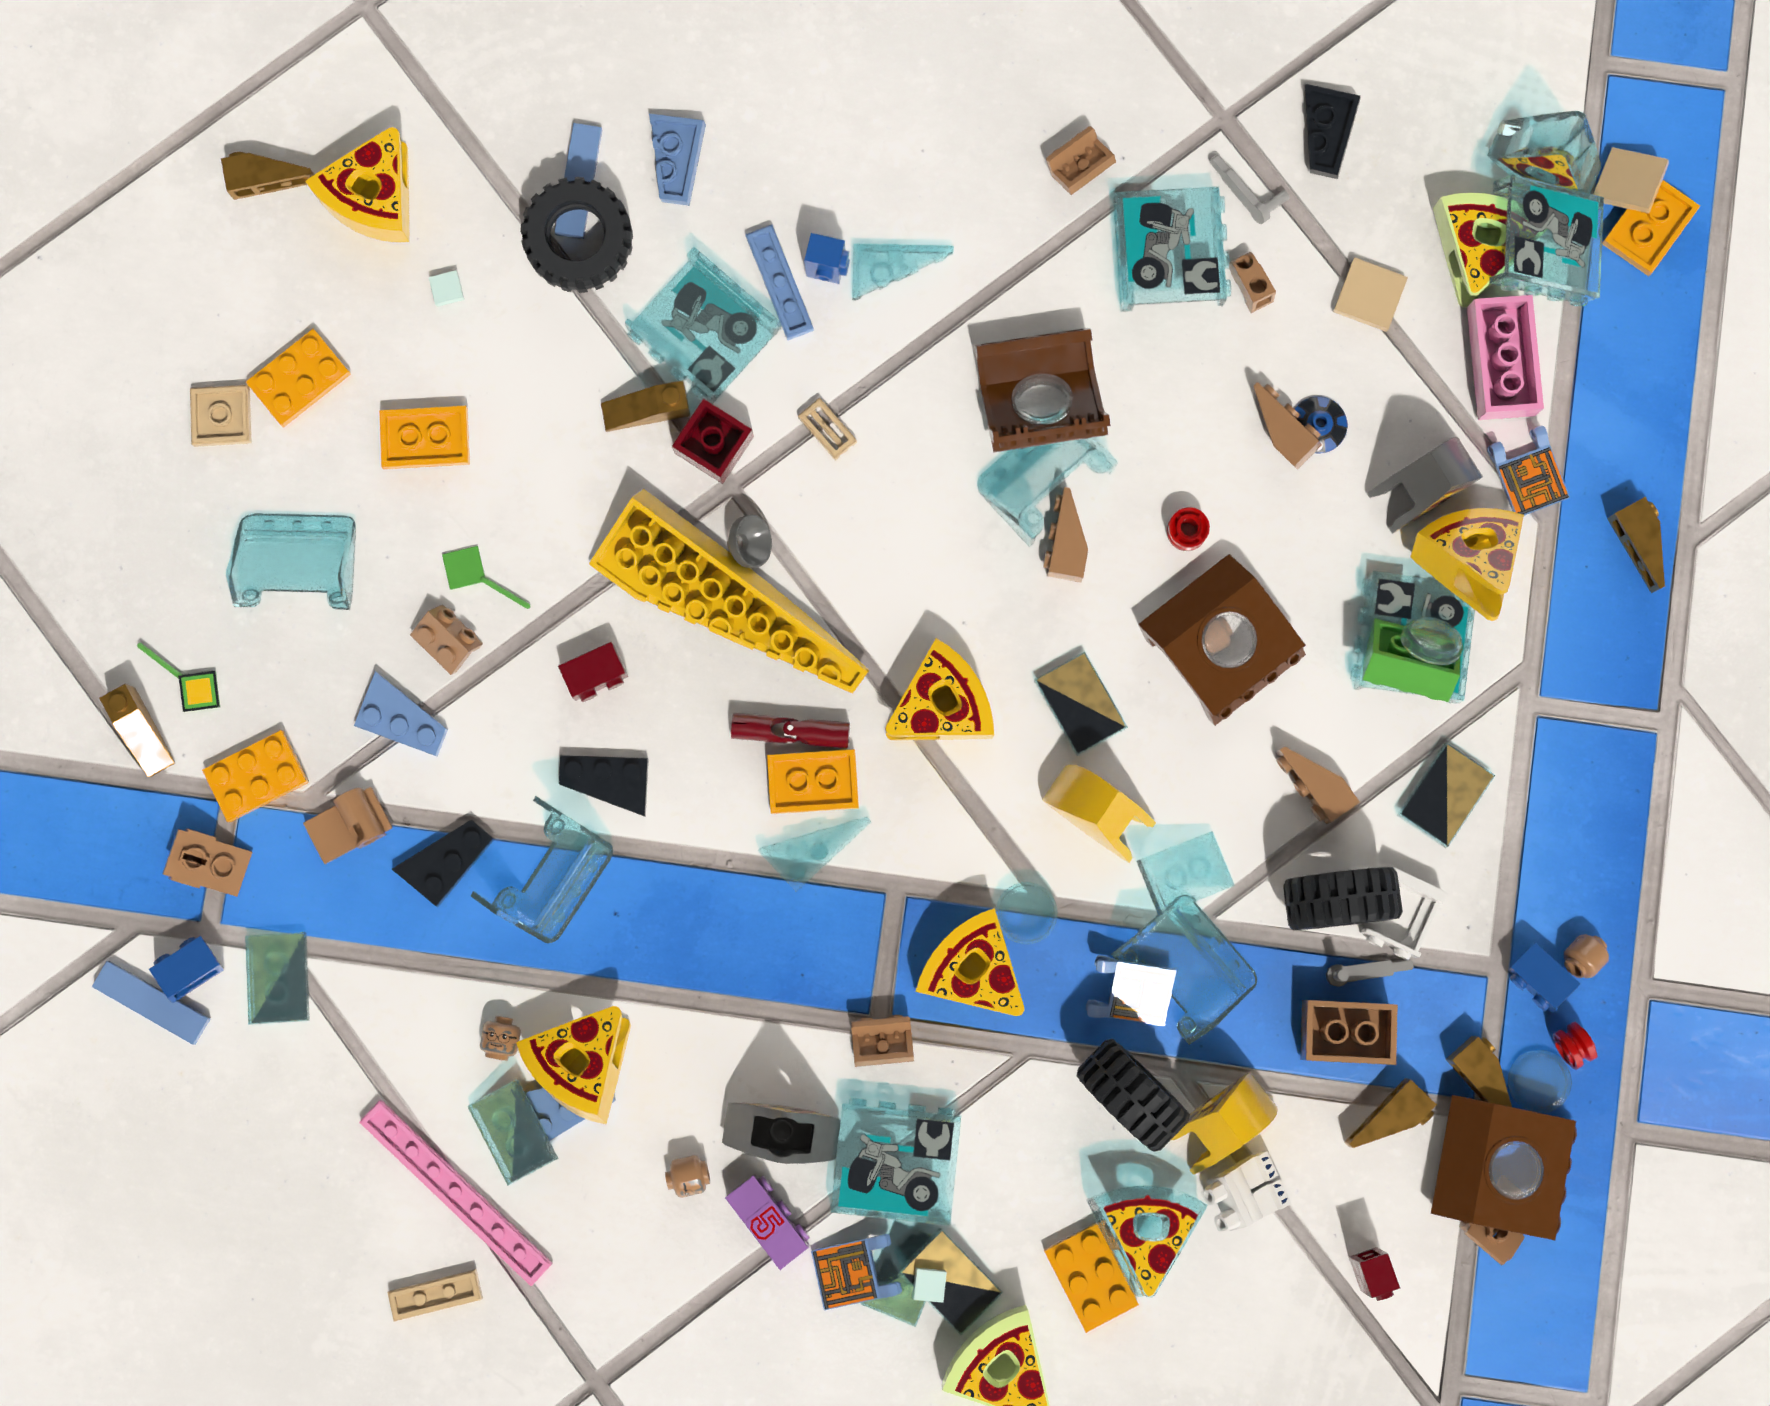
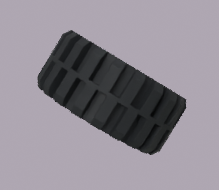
(568, 197)
(1342, 898)
(1132, 1095)

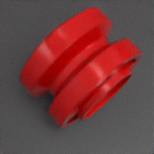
(1194, 517)
(1575, 1045)

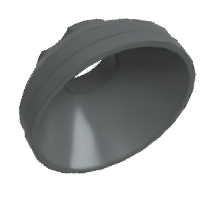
(756, 541)

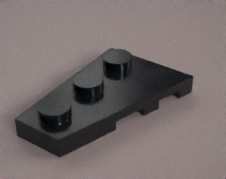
(1329, 128)
(609, 779)
(445, 862)

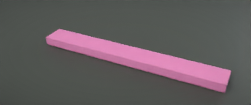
(456, 1192)

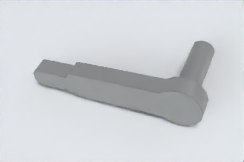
(1258, 210)
(1339, 975)

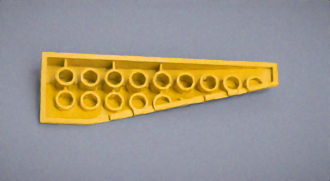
(686, 572)

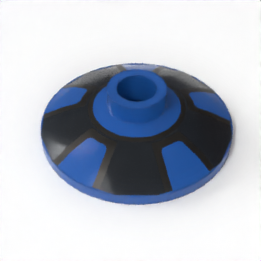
(1335, 421)

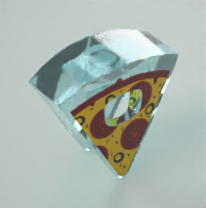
(1549, 149)
(1146, 1231)

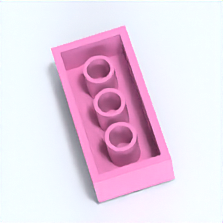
(1505, 357)

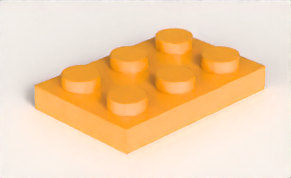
(1647, 237)
(298, 378)
(424, 437)
(255, 776)
(813, 781)
(1091, 1277)

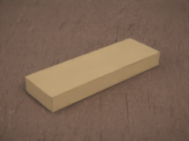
(435, 1295)

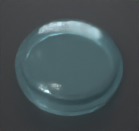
(1432, 641)
(1026, 913)
(1539, 1081)

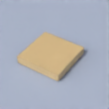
(1631, 179)
(1370, 294)
(220, 415)

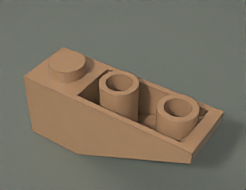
(1286, 432)
(1069, 547)
(1323, 788)

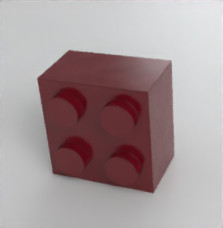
(713, 441)

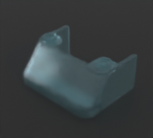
(558, 882)

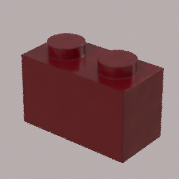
(593, 672)
(1375, 1273)

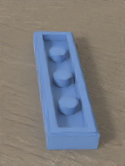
(580, 163)
(779, 282)
(150, 1002)

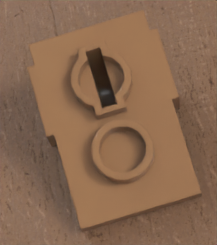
(348, 825)
(203, 861)
(1500, 1247)

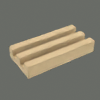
(843, 447)

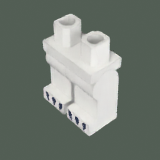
(1234, 1195)

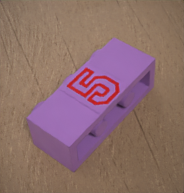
(768, 1220)

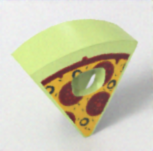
(1472, 240)
(999, 1364)

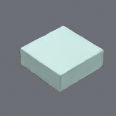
(446, 288)
(929, 1285)

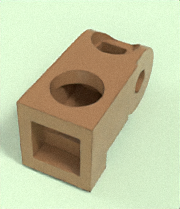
(1252, 281)

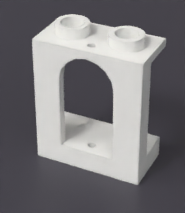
(1411, 944)

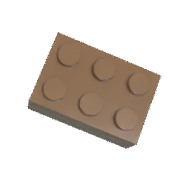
(1349, 1032)

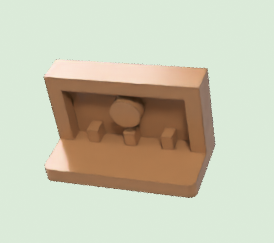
(1079, 160)
(445, 638)
(882, 1041)

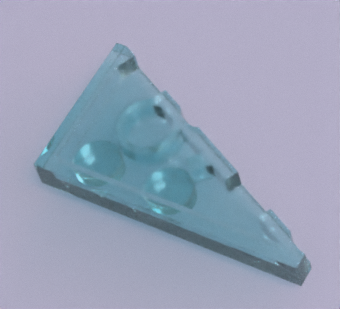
(881, 264)
(806, 855)

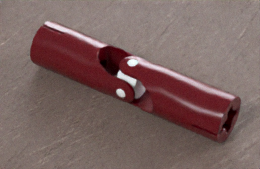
(806, 731)

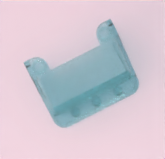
(1029, 474)
(293, 556)
(1209, 970)

